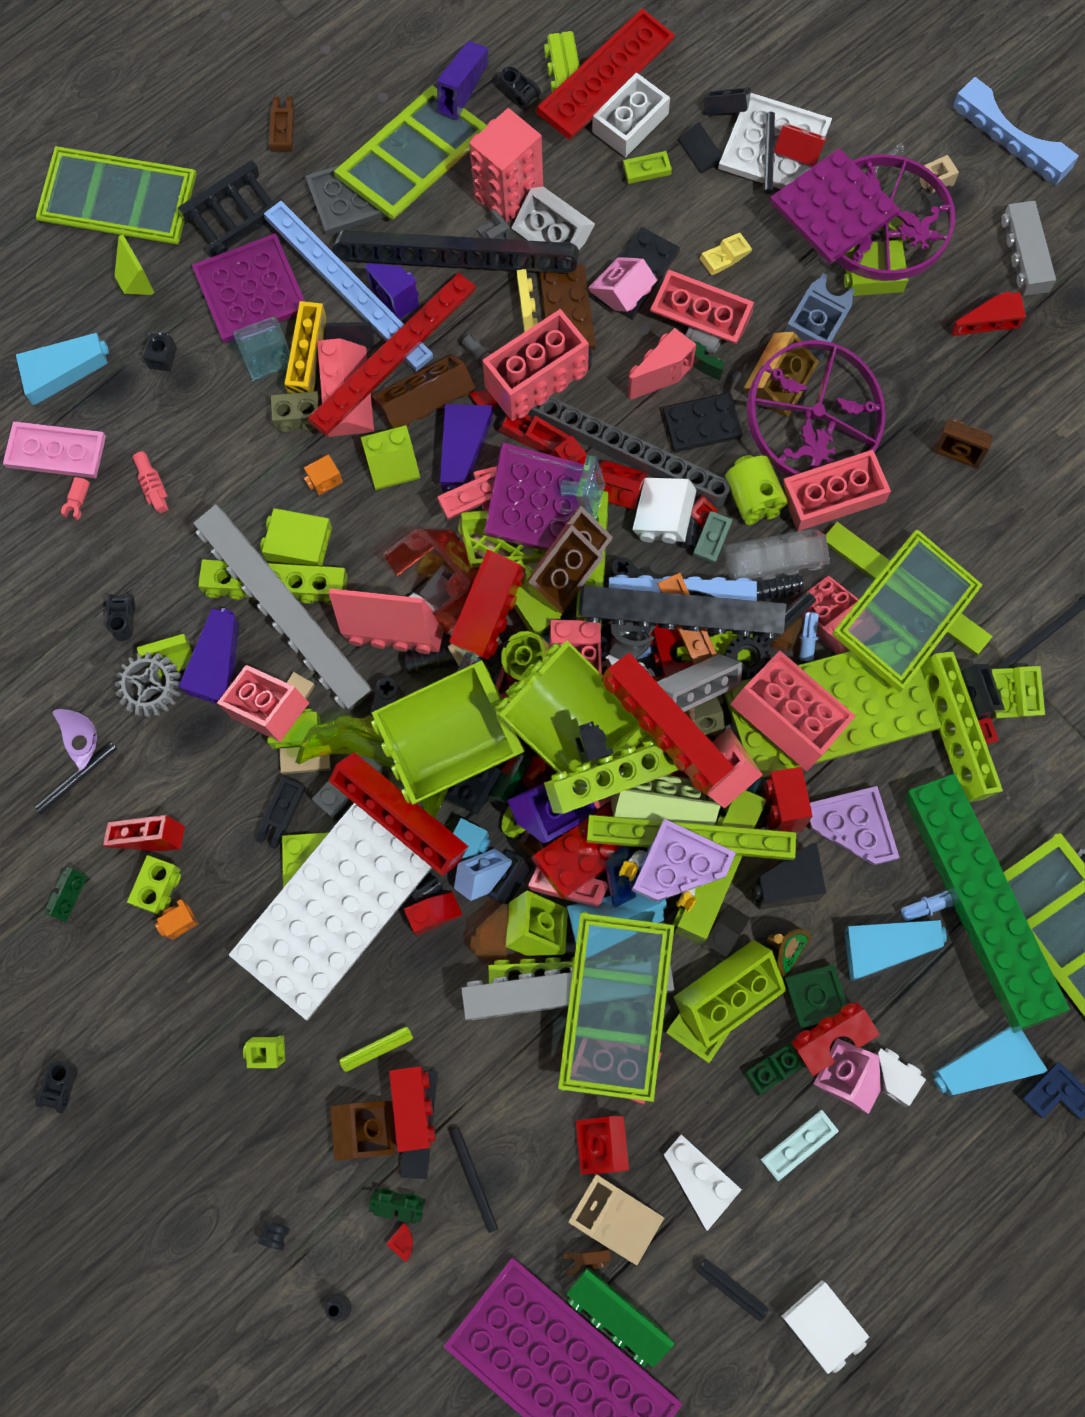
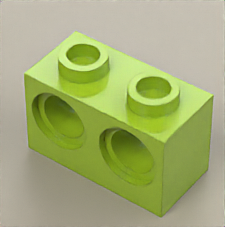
(147, 884)

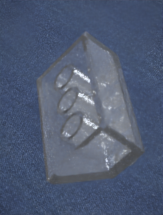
(777, 555)

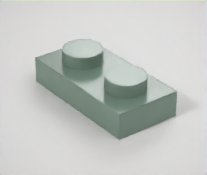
(712, 537)

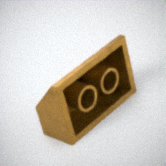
(795, 364)

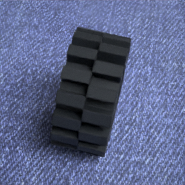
(754, 646)

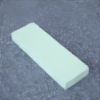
(799, 1145)

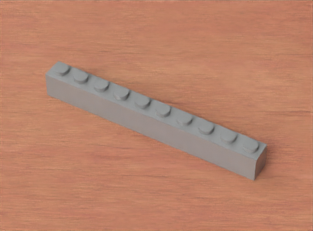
(283, 607)

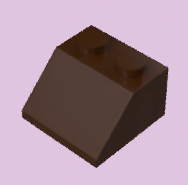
(963, 443)
(362, 1130)

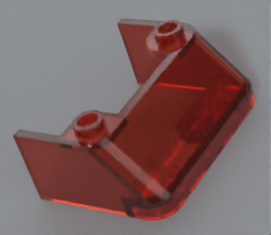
(453, 550)

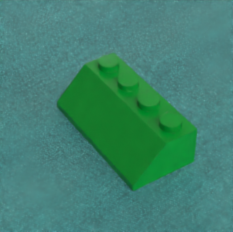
(620, 1317)

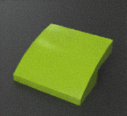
(1020, 691)

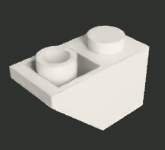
(897, 1079)

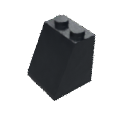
(792, 881)

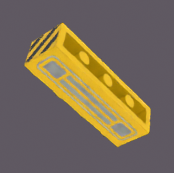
(304, 350)

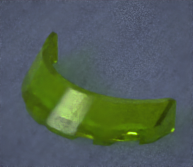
(350, 736)

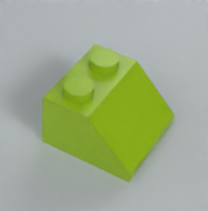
(390, 457)
(536, 926)

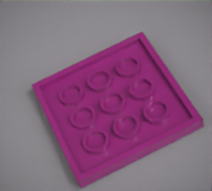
(834, 206)
(249, 286)
(528, 499)

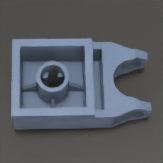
(820, 314)

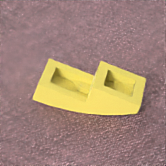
(728, 253)

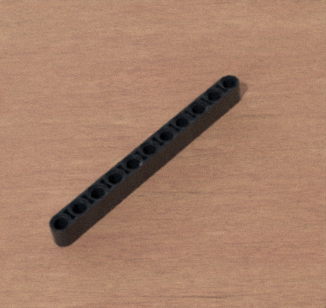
(465, 246)

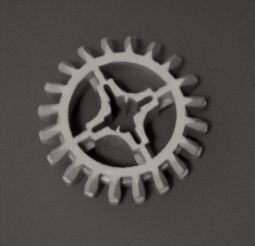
(145, 694)

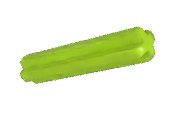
(376, 1049)

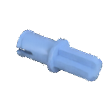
(808, 636)
(927, 906)

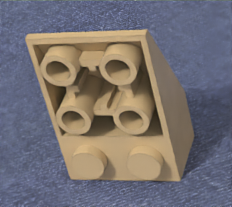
(616, 1219)

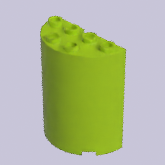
(557, 699)
(446, 733)

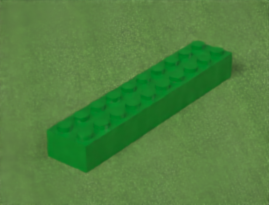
(986, 904)

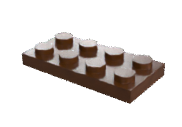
(570, 295)

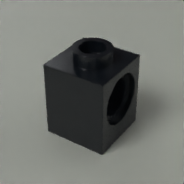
(160, 360)

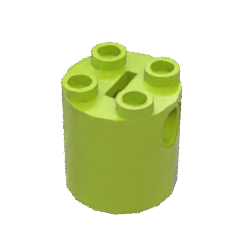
(755, 488)

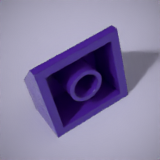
(393, 288)

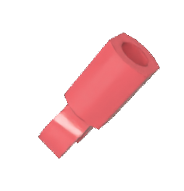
(76, 497)

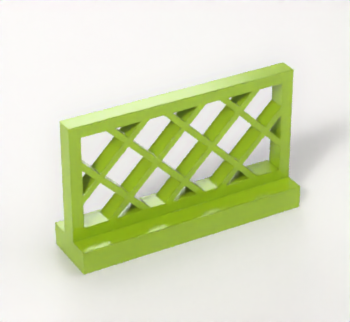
(475, 523)

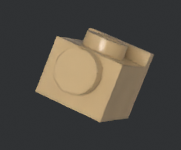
(944, 170)

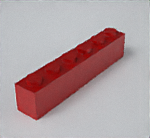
(667, 723)
(403, 820)

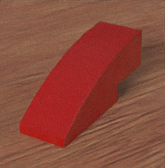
(533, 433)

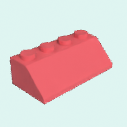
(703, 307)
(337, 363)
(836, 490)

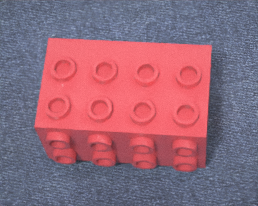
(506, 164)
(536, 365)

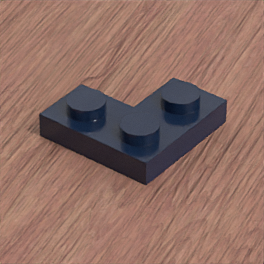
(1053, 1087)

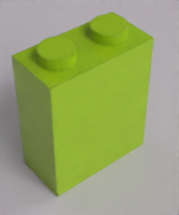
(875, 259)
(296, 538)

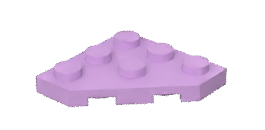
(856, 824)
(680, 863)

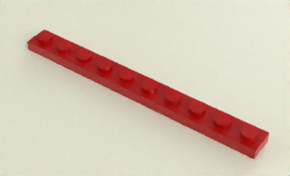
(391, 354)

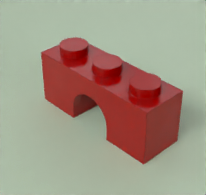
(665, 641)
(815, 1044)

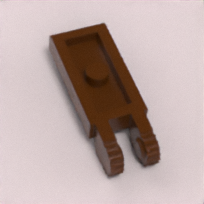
(281, 125)

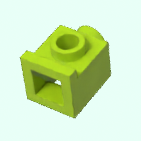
(256, 1057)

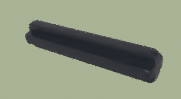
(793, 614)
(732, 1290)

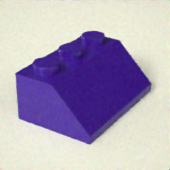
(536, 816)

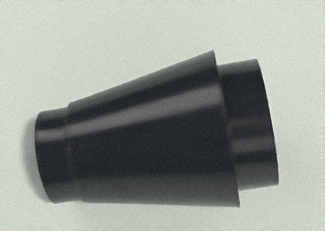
(342, 1303)

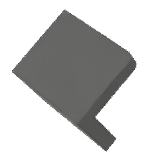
(496, 228)

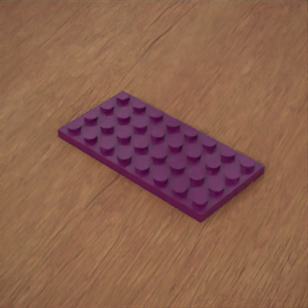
(550, 1357)

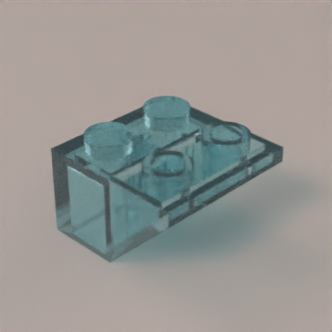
(263, 348)

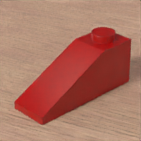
(997, 314)
(148, 834)

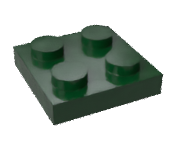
(815, 995)

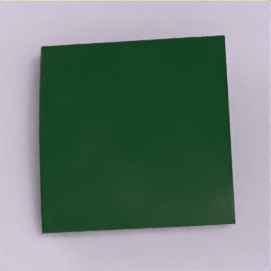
(509, 779)

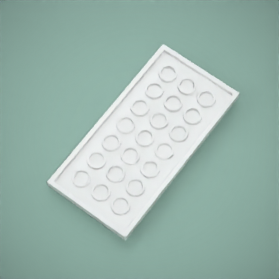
(330, 911)

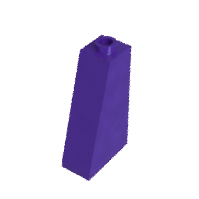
(460, 79)
(462, 442)
(213, 659)

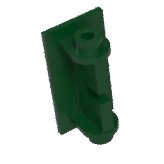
(70, 886)
(385, 1201)

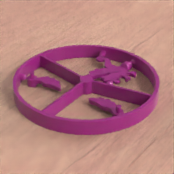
(919, 231)
(816, 449)

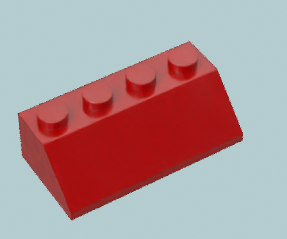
(488, 605)

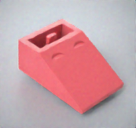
(663, 365)
(832, 606)
(581, 635)
(741, 777)

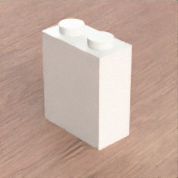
(664, 510)
(826, 1328)

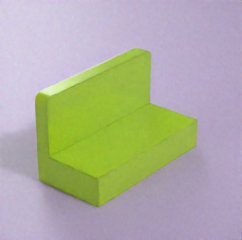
(175, 648)

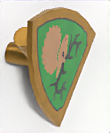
(790, 948)

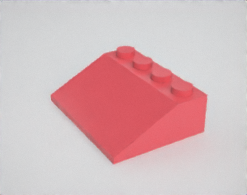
(386, 621)
(793, 710)

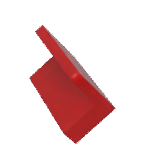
(800, 144)

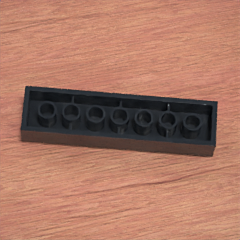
(680, 609)

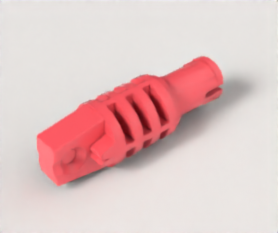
(150, 482)

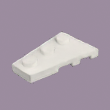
(701, 1180)

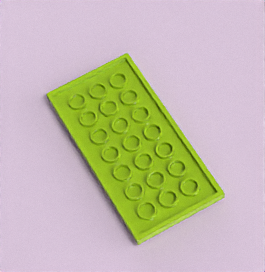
(879, 709)

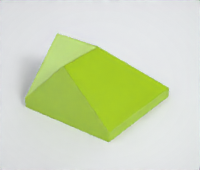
(129, 271)

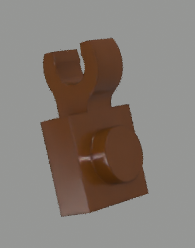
(595, 1258)

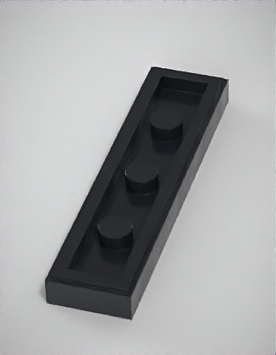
(416, 1163)

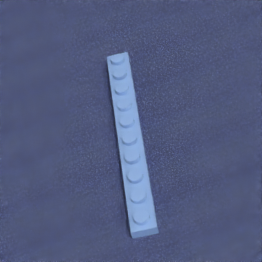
(341, 278)

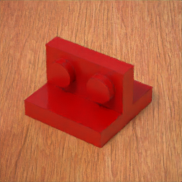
(622, 483)
(602, 1145)

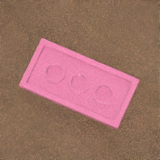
(54, 449)

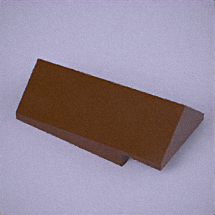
(569, 561)

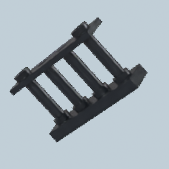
(211, 198)

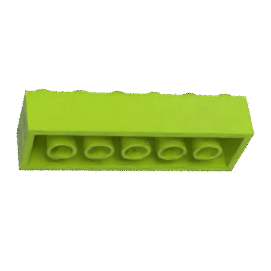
(696, 924)

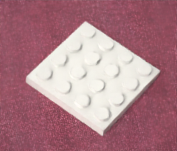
(746, 145)

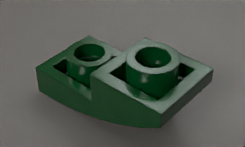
(708, 365)
(773, 1069)

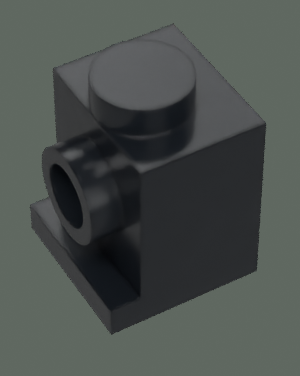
(591, 742)

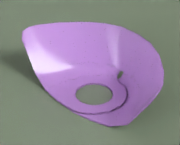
(72, 725)

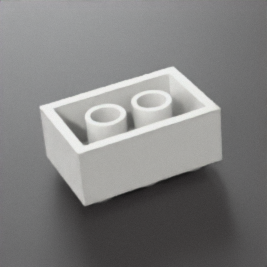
(630, 114)

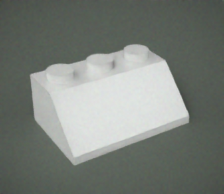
(551, 220)

